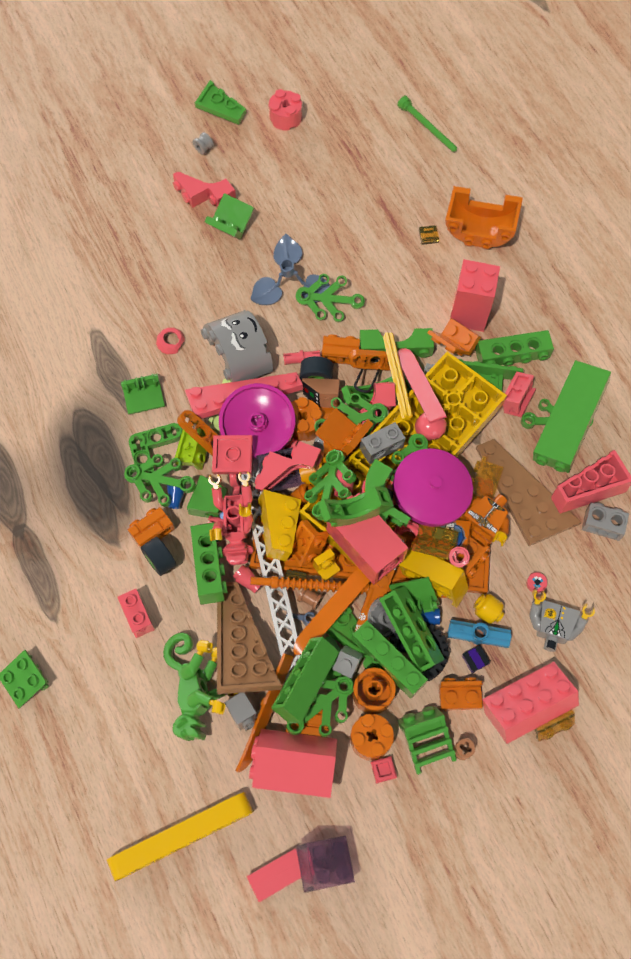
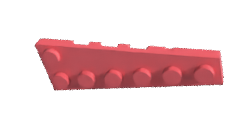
(209, 399)

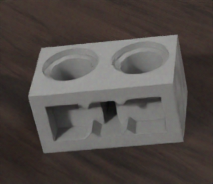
(382, 442)
(604, 526)
(241, 711)

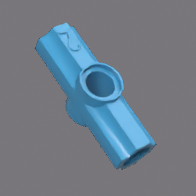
(492, 635)

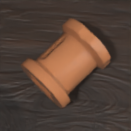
(310, 598)
(470, 747)

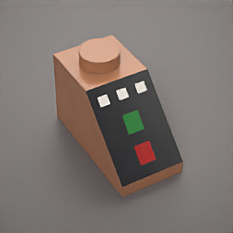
(322, 391)

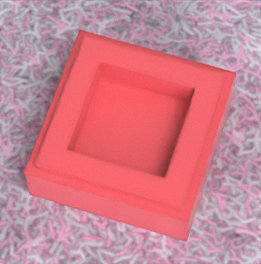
(383, 770)

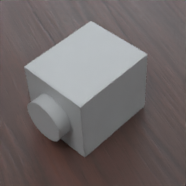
(347, 661)

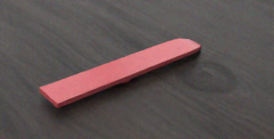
(420, 386)

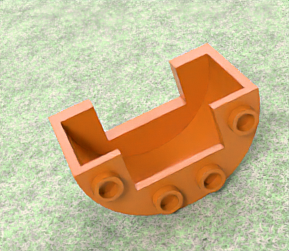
(481, 222)

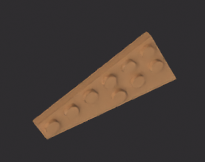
(240, 650)

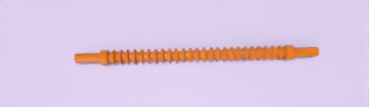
(274, 582)

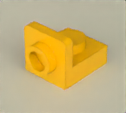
(325, 565)

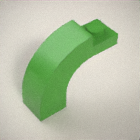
(378, 476)
(357, 508)

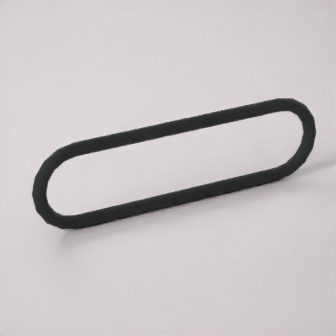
(374, 380)

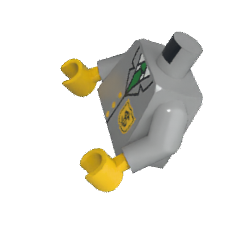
(556, 621)

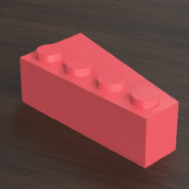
(595, 483)

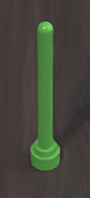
(405, 104)

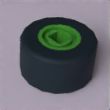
(316, 368)
(158, 556)

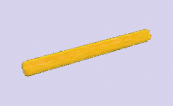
(397, 376)

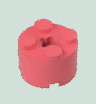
(285, 109)

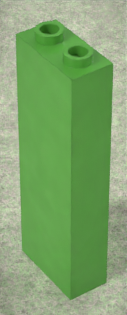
(571, 416)

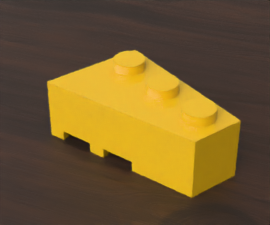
(279, 521)
(443, 576)

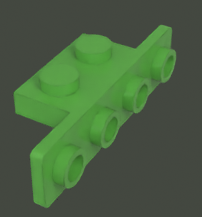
(493, 372)

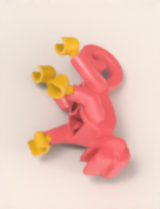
(236, 518)

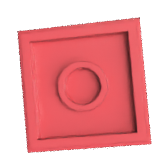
(232, 454)

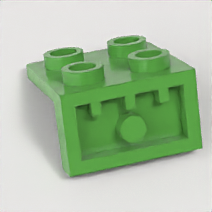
(231, 216)

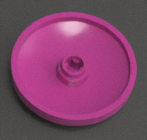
(259, 412)
(432, 487)

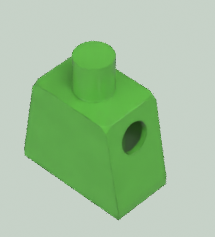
(202, 501)

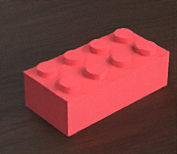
(530, 702)

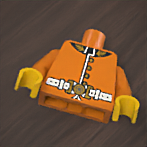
(489, 518)

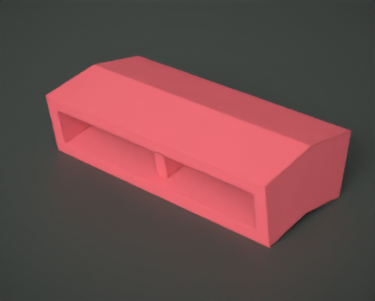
(275, 875)

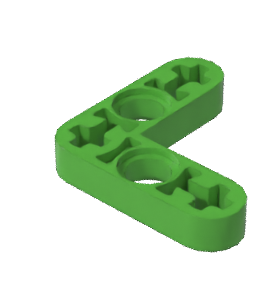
(147, 444)

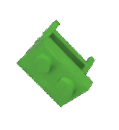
(422, 726)

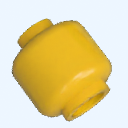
(489, 608)

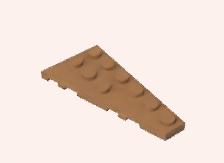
(526, 497)

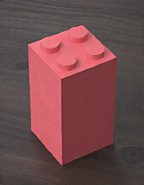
(475, 294)
(370, 546)
(293, 763)

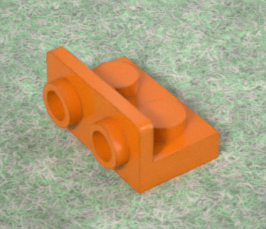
(308, 543)
(477, 554)
(460, 694)

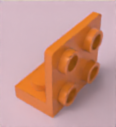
(456, 338)
(341, 432)

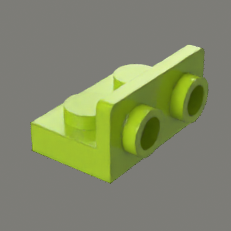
(190, 451)

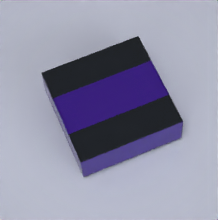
(475, 659)

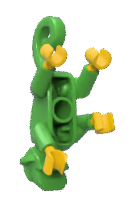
(193, 691)

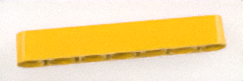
(179, 836)

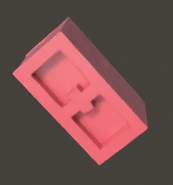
(519, 394)
(135, 613)

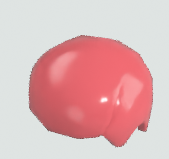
(430, 430)

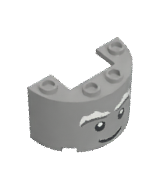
(241, 346)

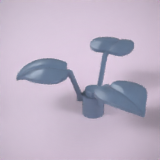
(286, 255)

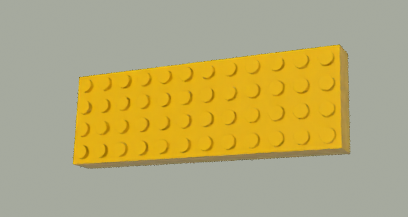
(468, 407)

